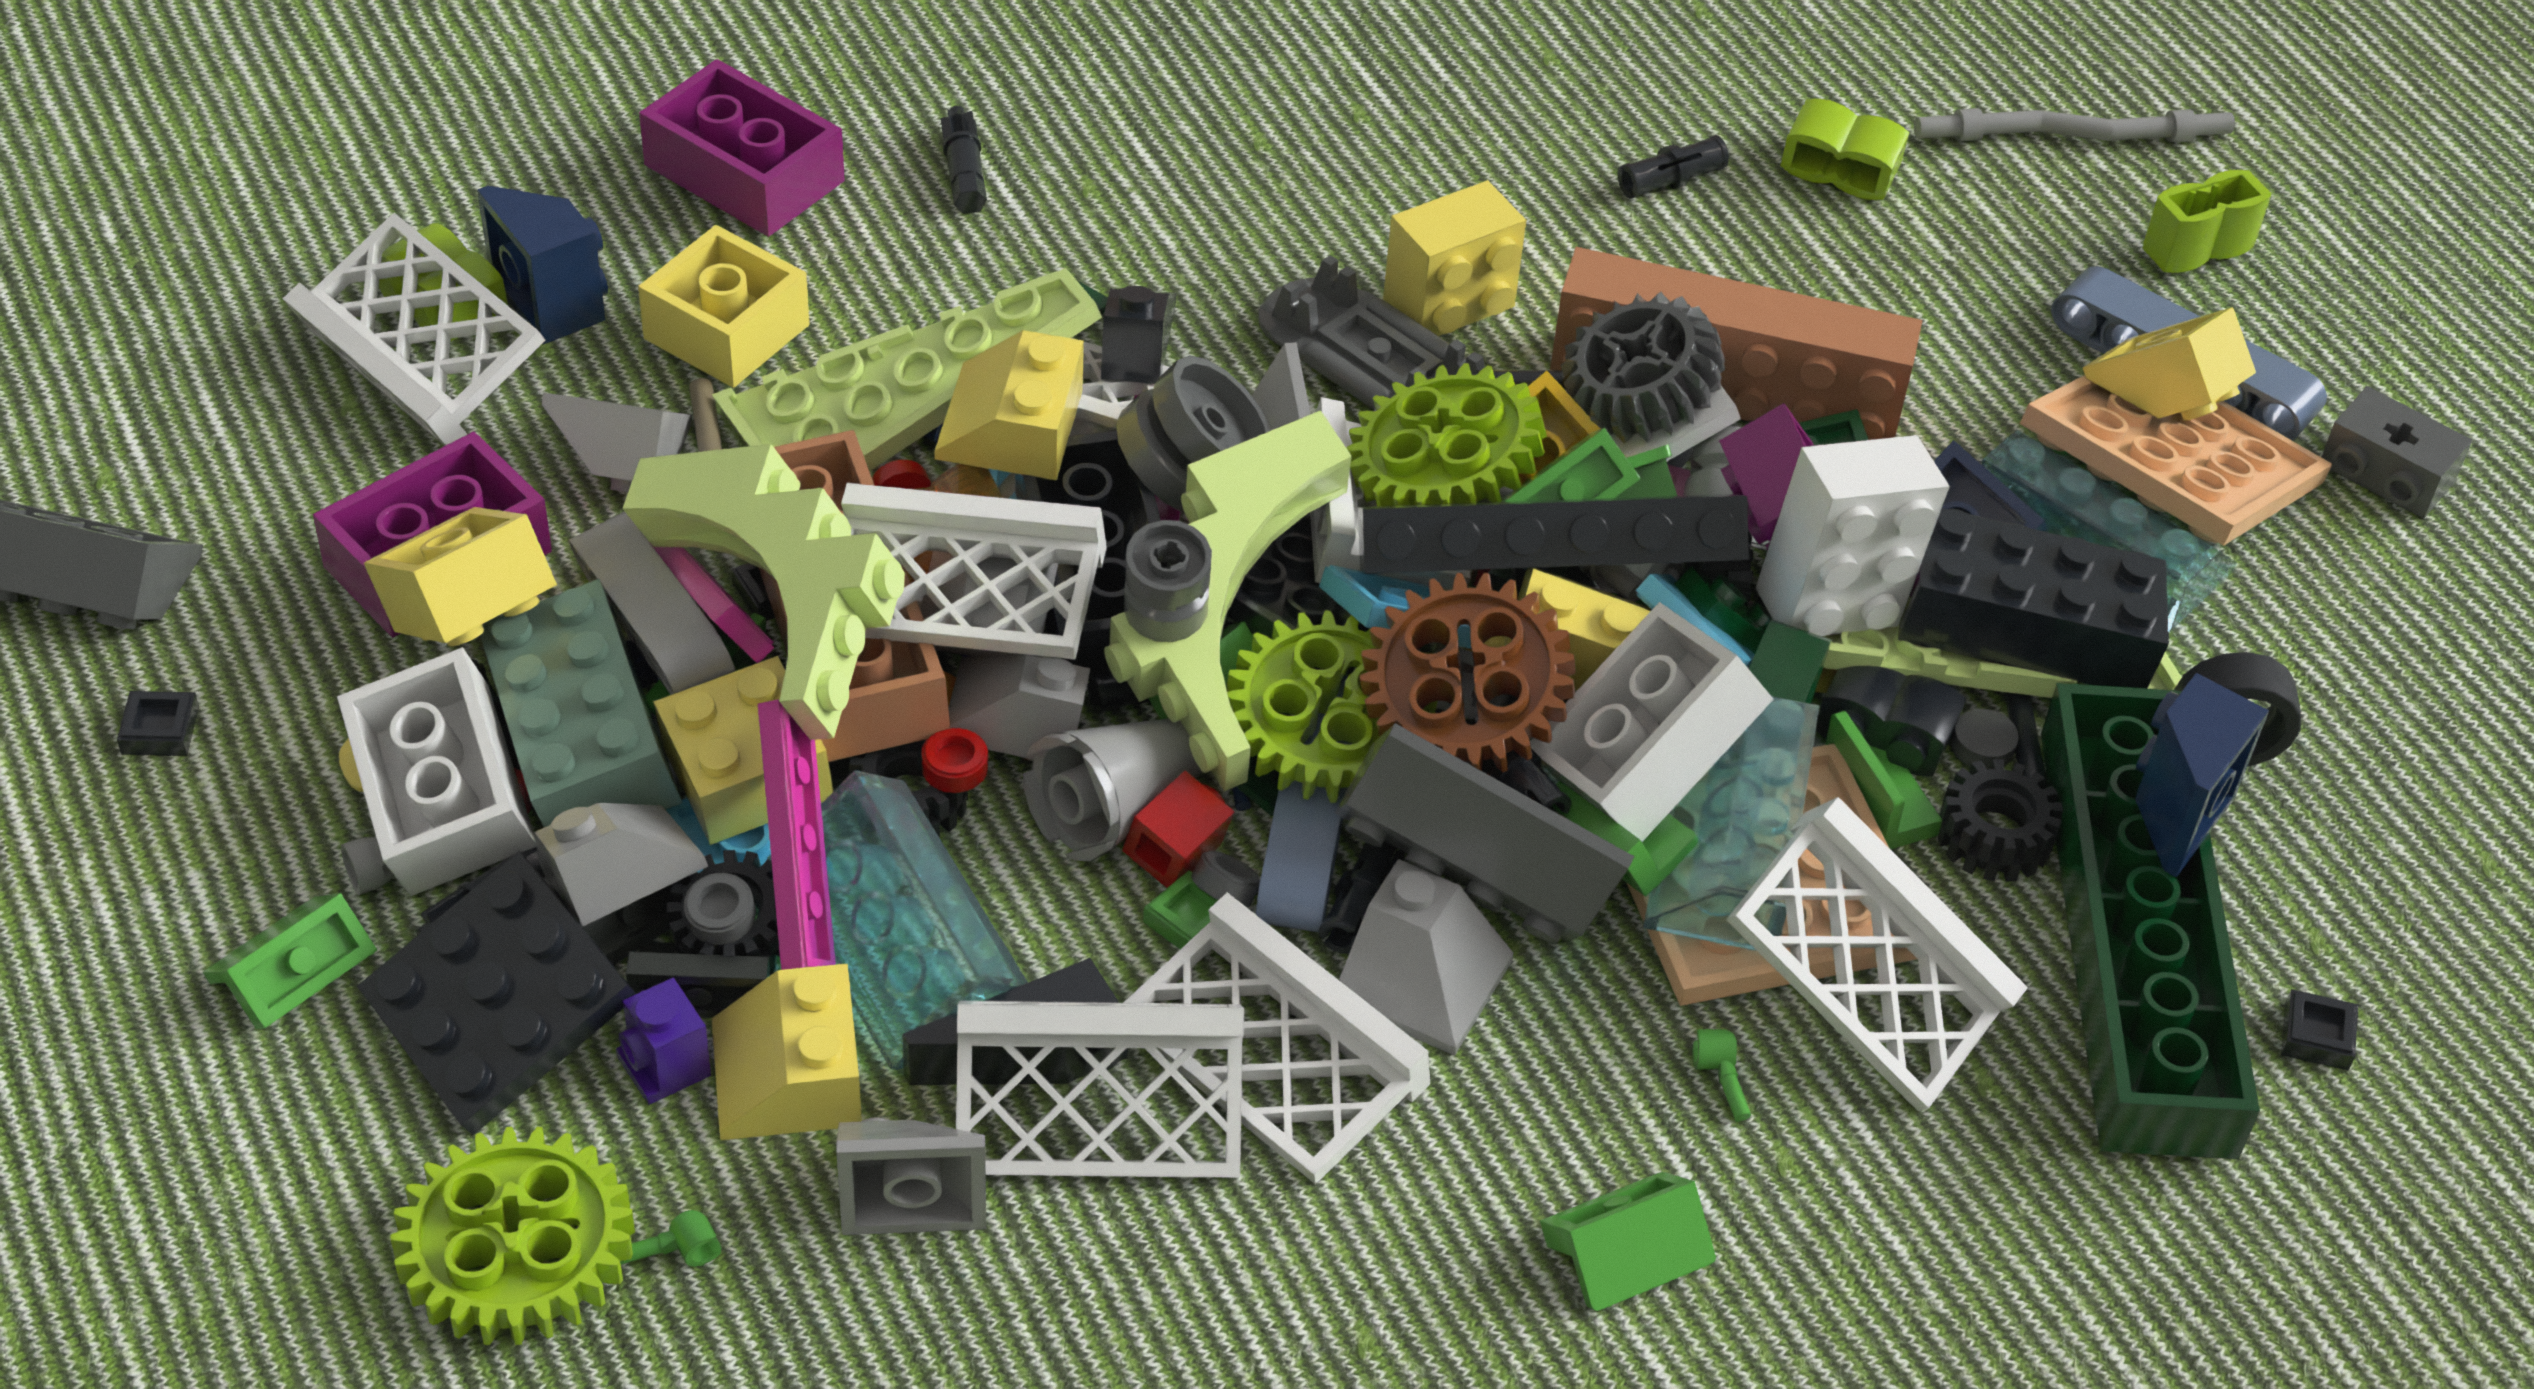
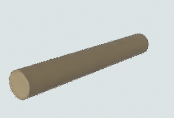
(705, 415)

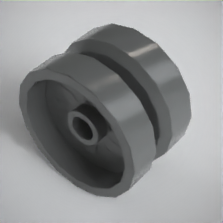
(1183, 419)

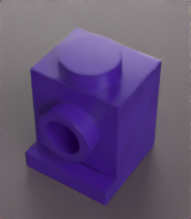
(663, 1042)

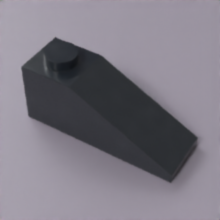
(1136, 333)
(932, 1048)

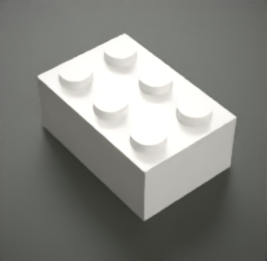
(1852, 535)
(1652, 721)
(436, 772)

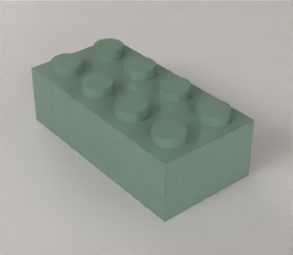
(577, 706)

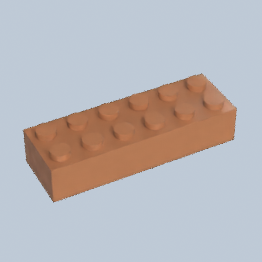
(1775, 342)
(895, 685)

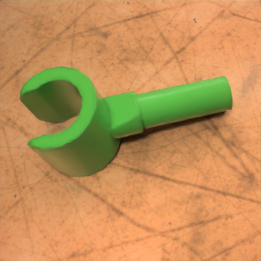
(1718, 1051)
(689, 1234)

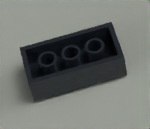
(1096, 476)
(2039, 602)

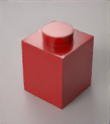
(1177, 829)

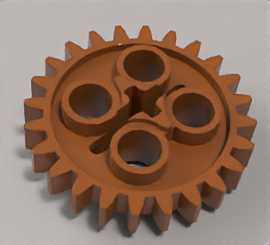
(1528, 667)

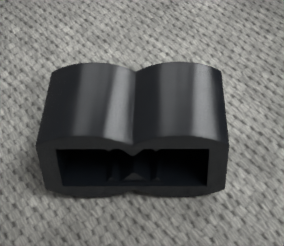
(1896, 713)

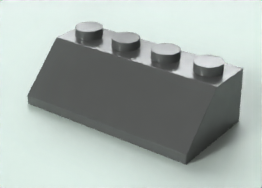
(90, 565)
(1482, 836)

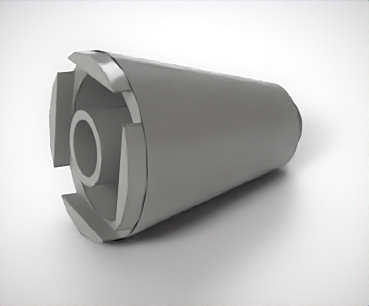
(1099, 778)

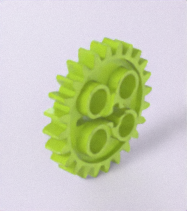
(1447, 439)
(1279, 680)
(513, 1235)

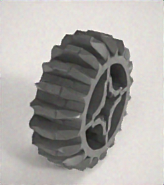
(1640, 353)

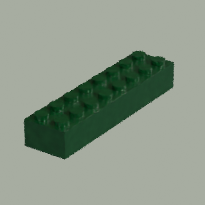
(2144, 944)

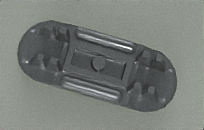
(1355, 335)

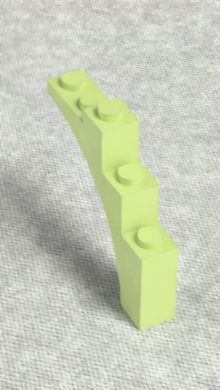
(1241, 506)
(828, 579)

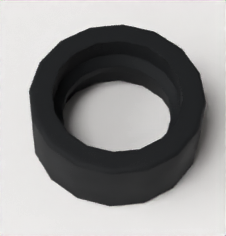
(2262, 680)

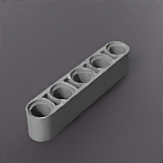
(652, 605)

